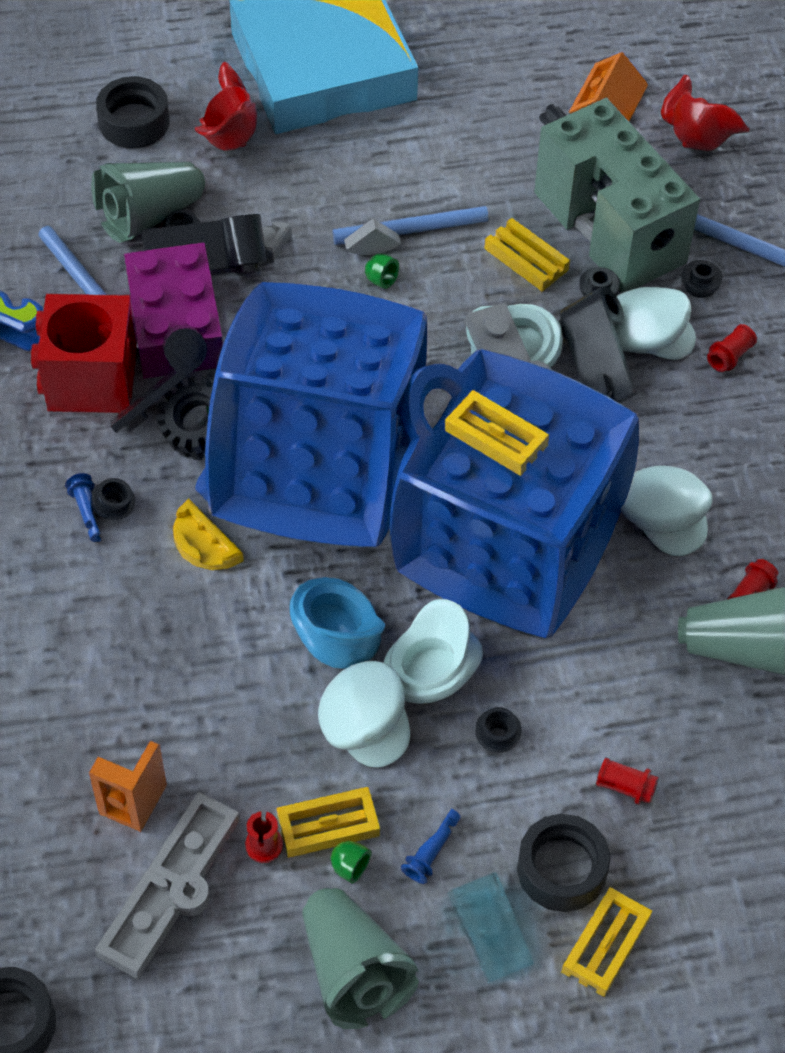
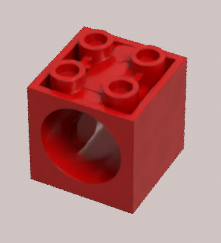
(85, 353)

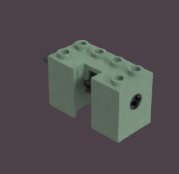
(639, 201)

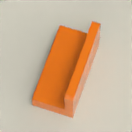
(617, 81)
(129, 794)

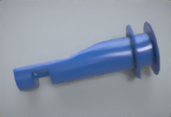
(80, 487)
(420, 864)

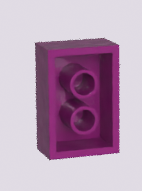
(171, 290)

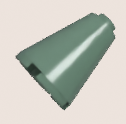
(143, 194)
(739, 630)
(355, 961)

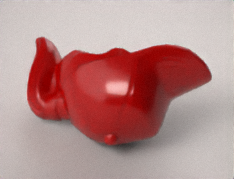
(230, 114)
(696, 121)

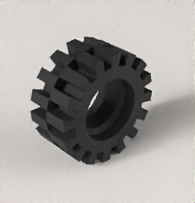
(175, 410)

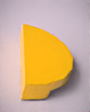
(202, 541)

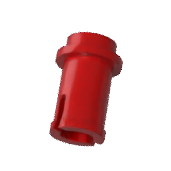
(725, 354)
(759, 577)
(627, 781)
(263, 831)

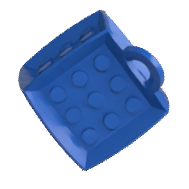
(311, 413)
(503, 539)

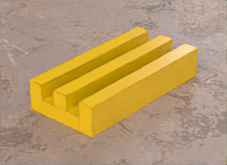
(531, 250)
(491, 437)
(332, 838)
(588, 975)

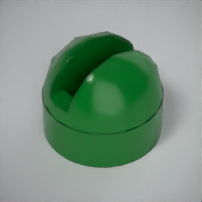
(382, 270)
(350, 860)

